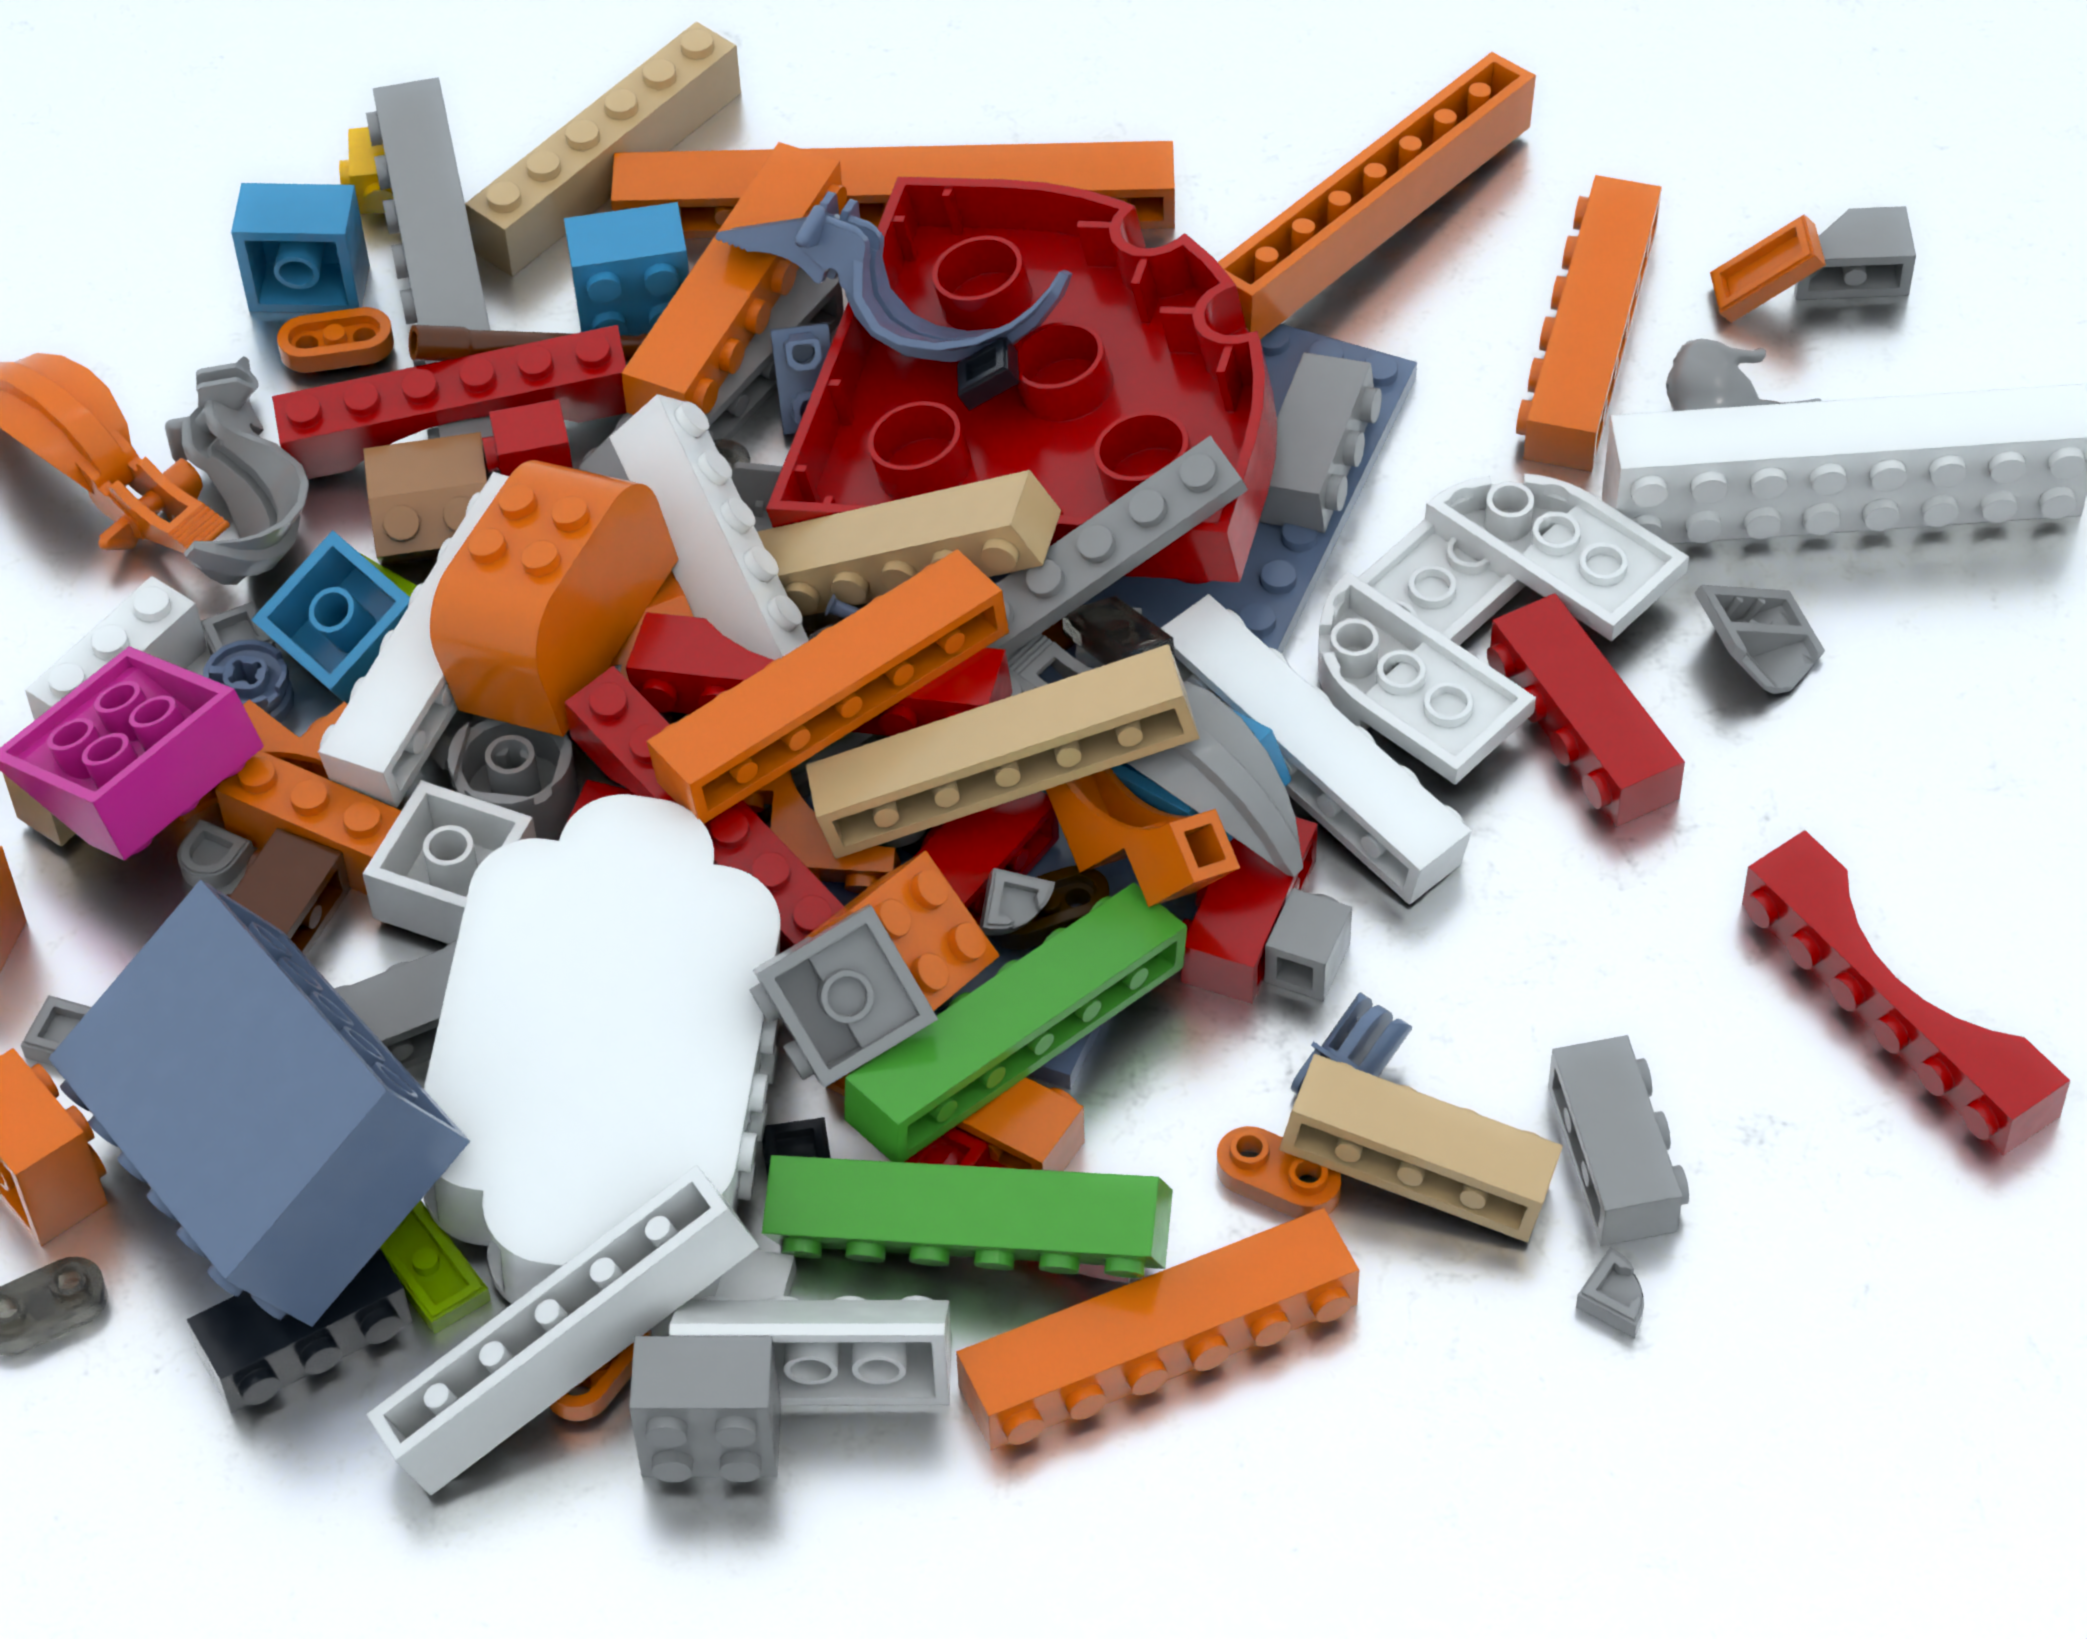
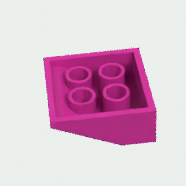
(131, 750)

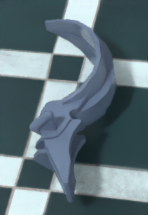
(853, 252)

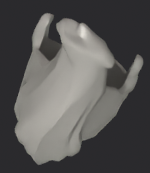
(1709, 377)

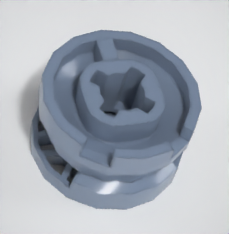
(256, 674)

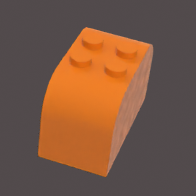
(547, 591)

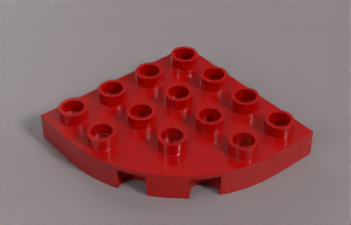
(1109, 387)

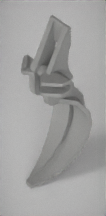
(253, 475)
(1218, 771)

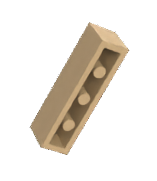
(1421, 1147)

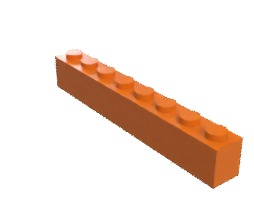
(1379, 191)

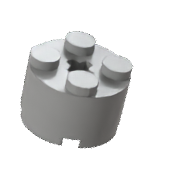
(516, 771)

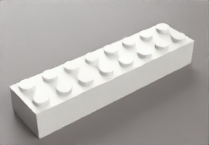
(1851, 464)

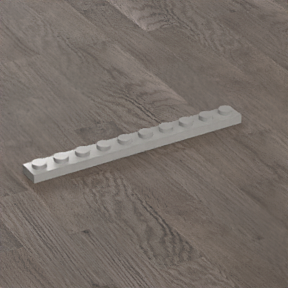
(1095, 558)

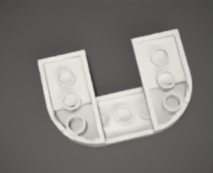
(1398, 628)

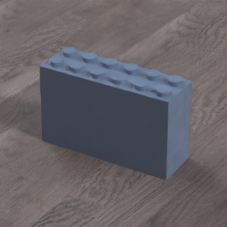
(255, 1106)

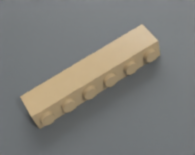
(573, 168)
(872, 549)
(1001, 751)

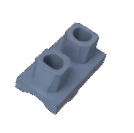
(797, 363)

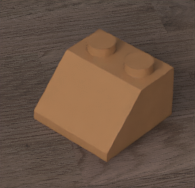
(421, 493)

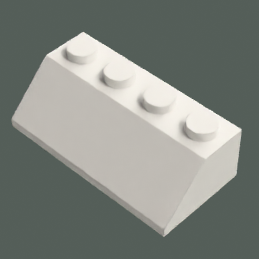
(839, 1347)

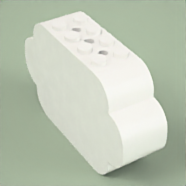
(600, 1033)

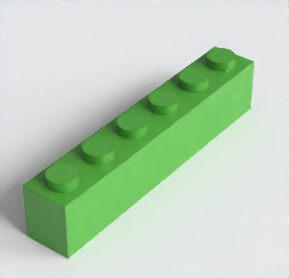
(1014, 1023)
(968, 1213)

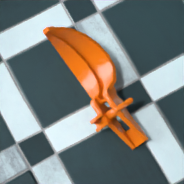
(80, 430)

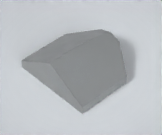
(1763, 633)

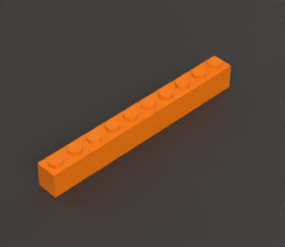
(713, 181)

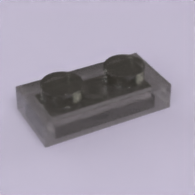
(1113, 630)

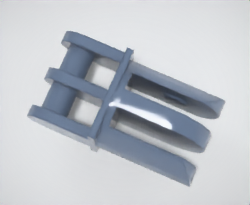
(1362, 1038)

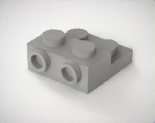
(842, 997)

